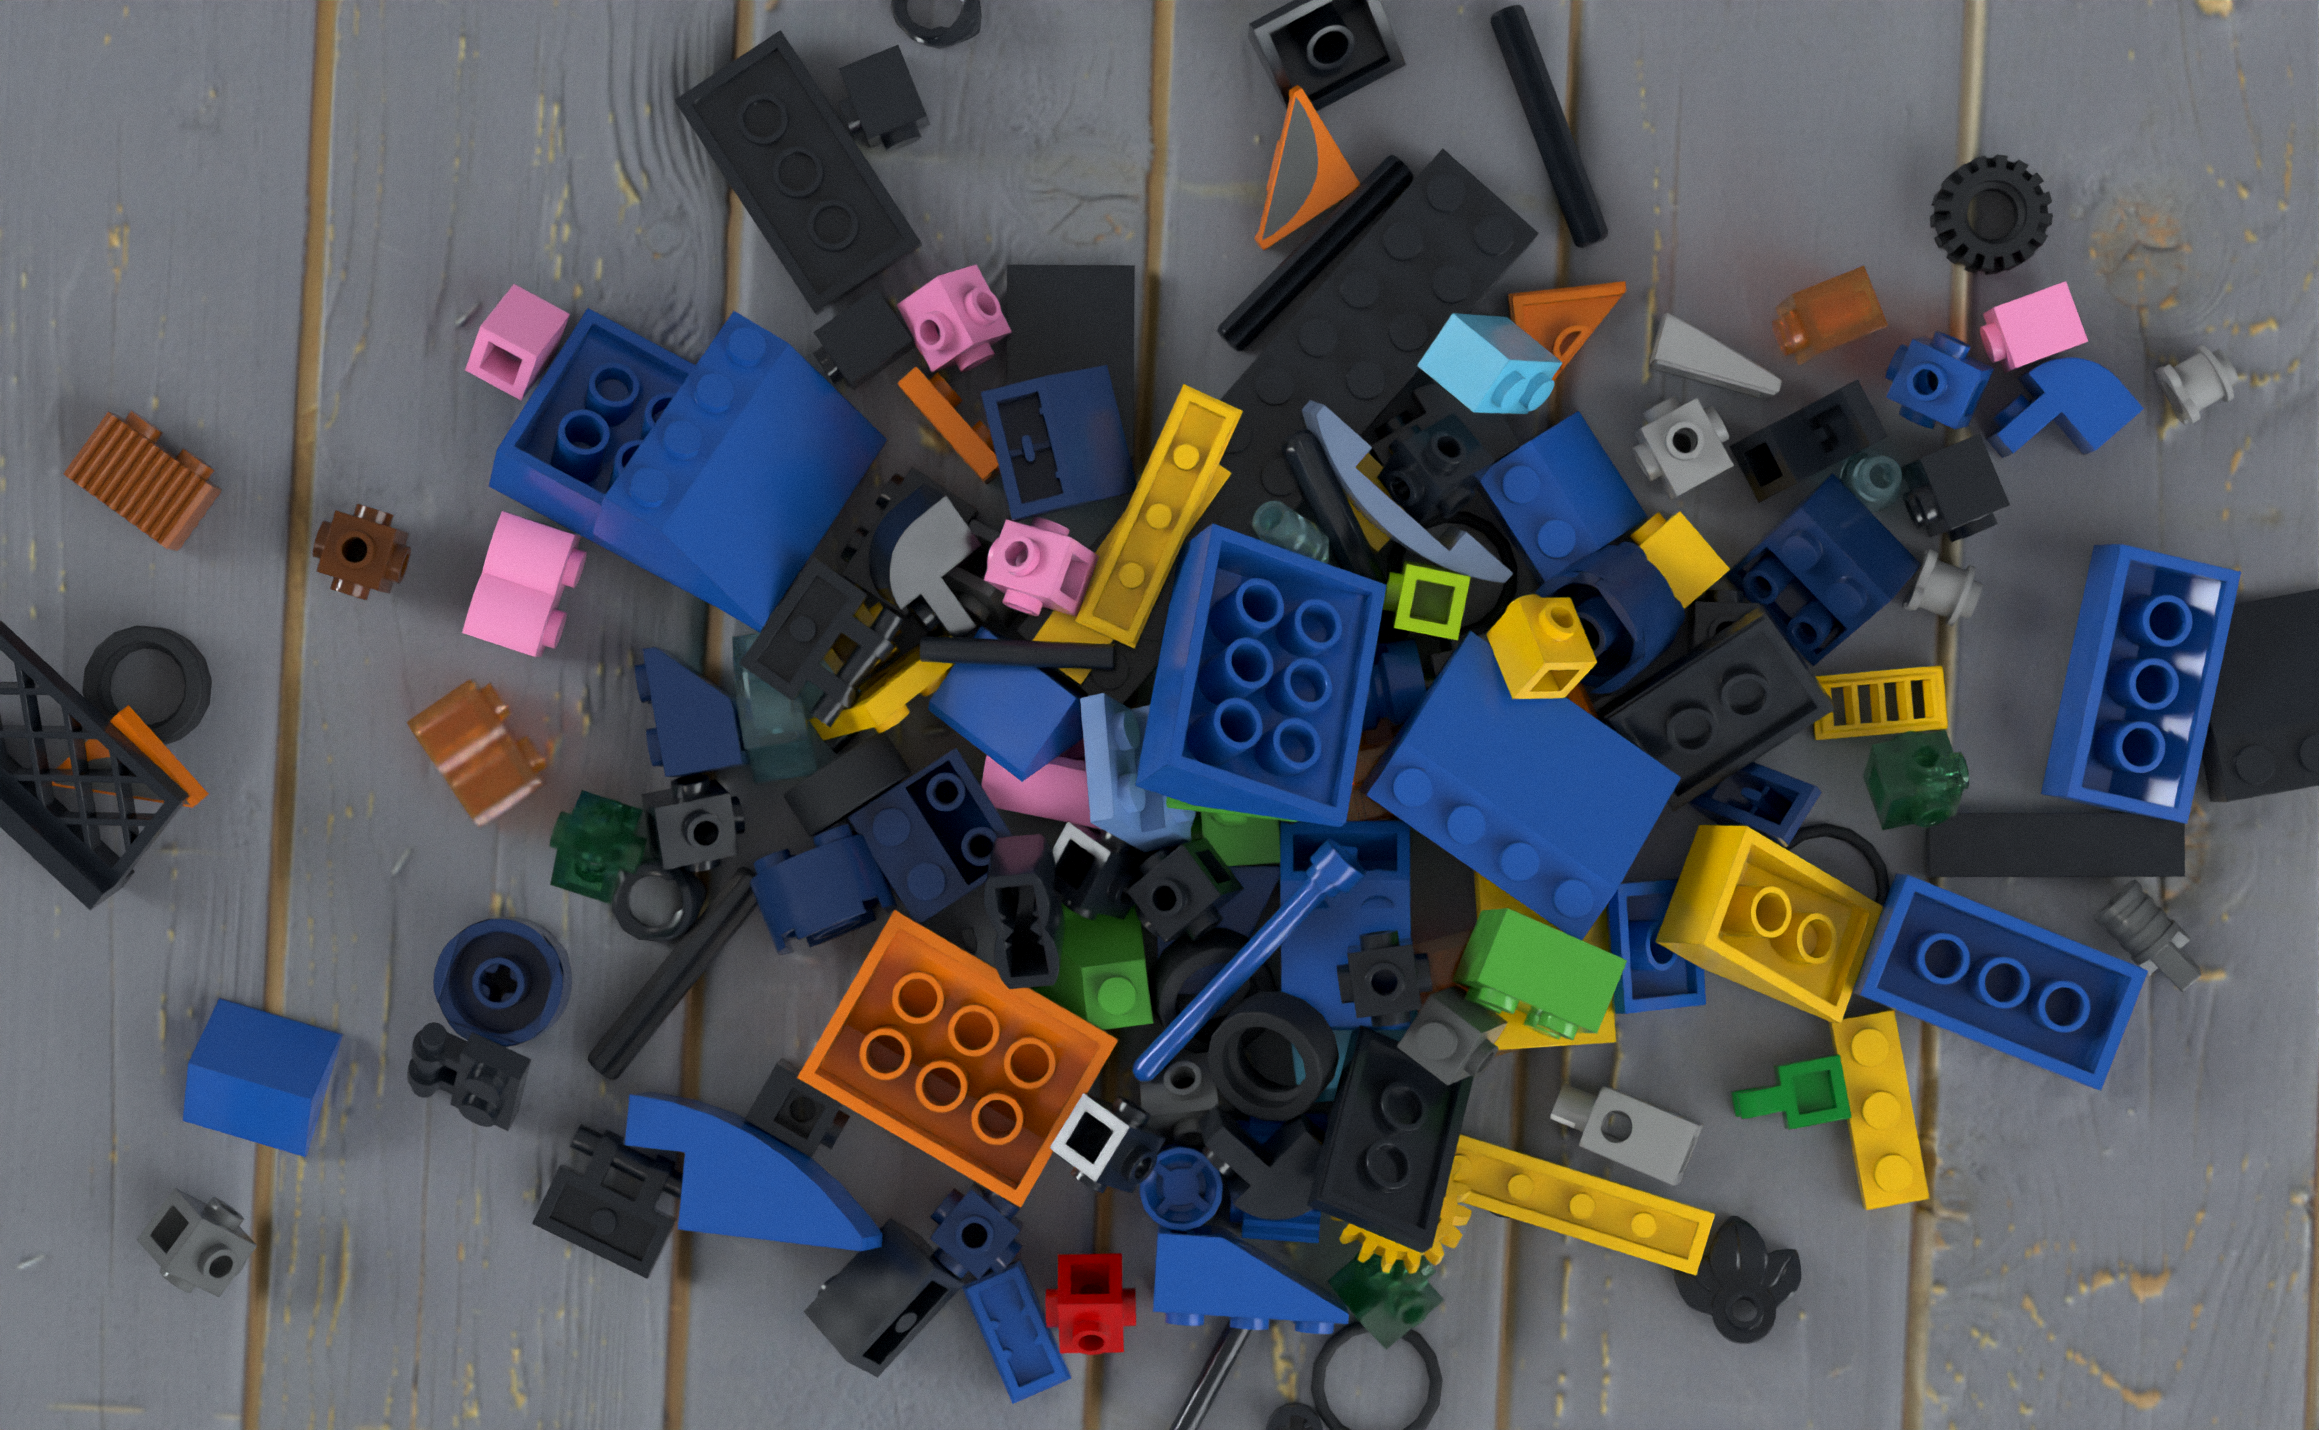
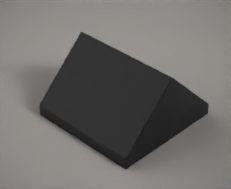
(1325, 47)

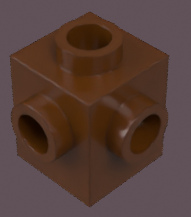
(385, 557)

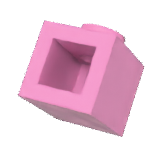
(2032, 328)
(517, 342)

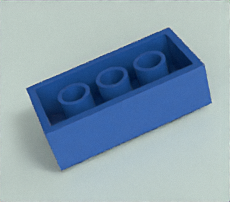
(1999, 981)

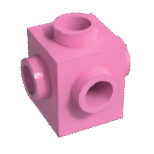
(955, 320)
(1040, 567)

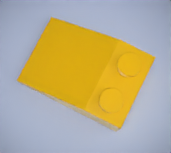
(1769, 921)

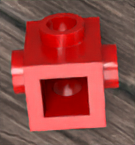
(1090, 1304)

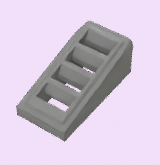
(1697, 356)

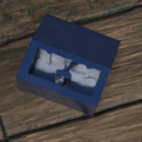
(1058, 442)
(1824, 569)
(693, 717)
(932, 835)

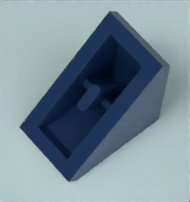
(1761, 800)

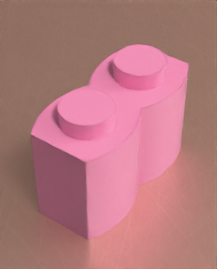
(524, 585)

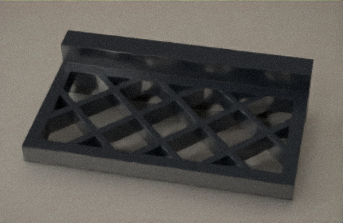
(66, 840)

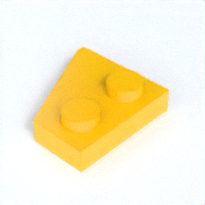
(886, 694)

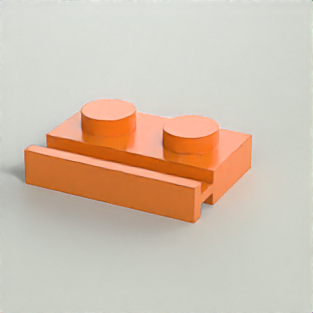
(937, 403)

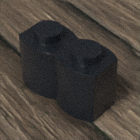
(1024, 911)

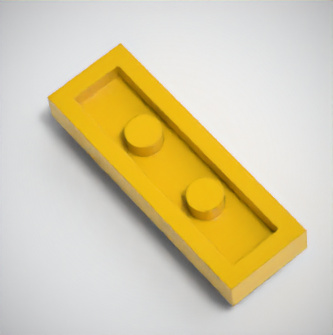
(1881, 1110)

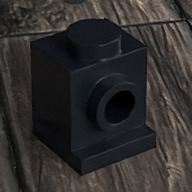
(774, 1111)

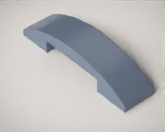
(1344, 451)

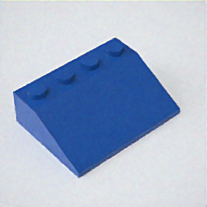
(587, 424)
(740, 474)
(1261, 681)
(1522, 789)

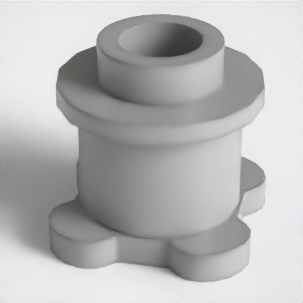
(2197, 382)
(1943, 589)

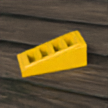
(1933, 699)

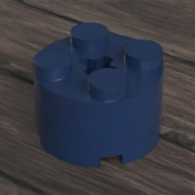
(1623, 610)
(820, 890)
(487, 947)

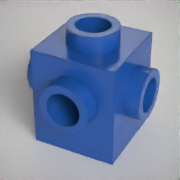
(1959, 381)

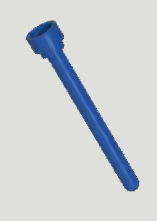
(1330, 873)

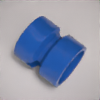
(1394, 684)
(1181, 1188)

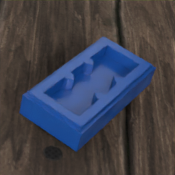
(1016, 1331)

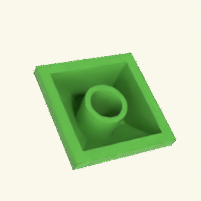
(1103, 971)

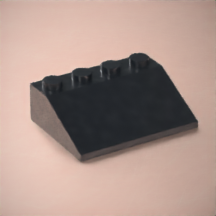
(2266, 701)

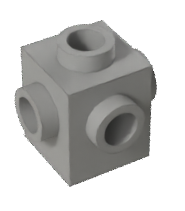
(1704, 435)

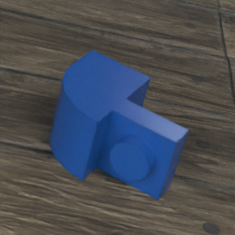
(2073, 393)

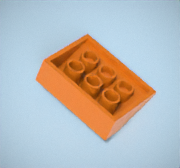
(956, 1058)

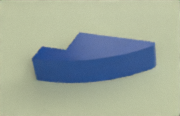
(747, 1179)

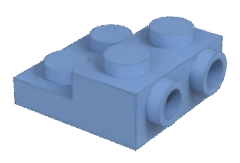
(1112, 759)

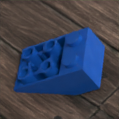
(1374, 904)
(1224, 1275)

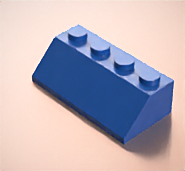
(2140, 682)

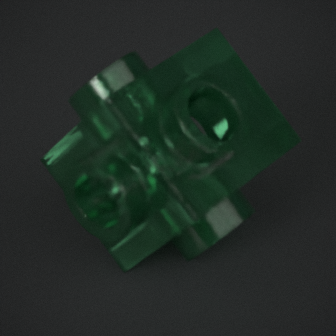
(1915, 779)
(596, 833)
(1386, 1301)

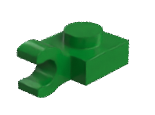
(1804, 1092)

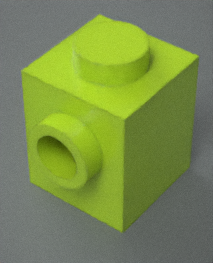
(1427, 599)

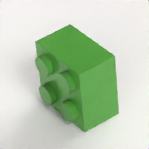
(1538, 971)

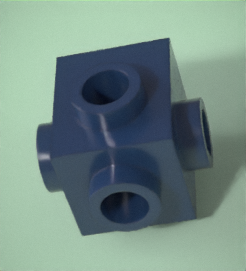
(976, 1207)

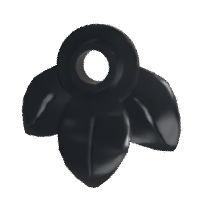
(1741, 1271)

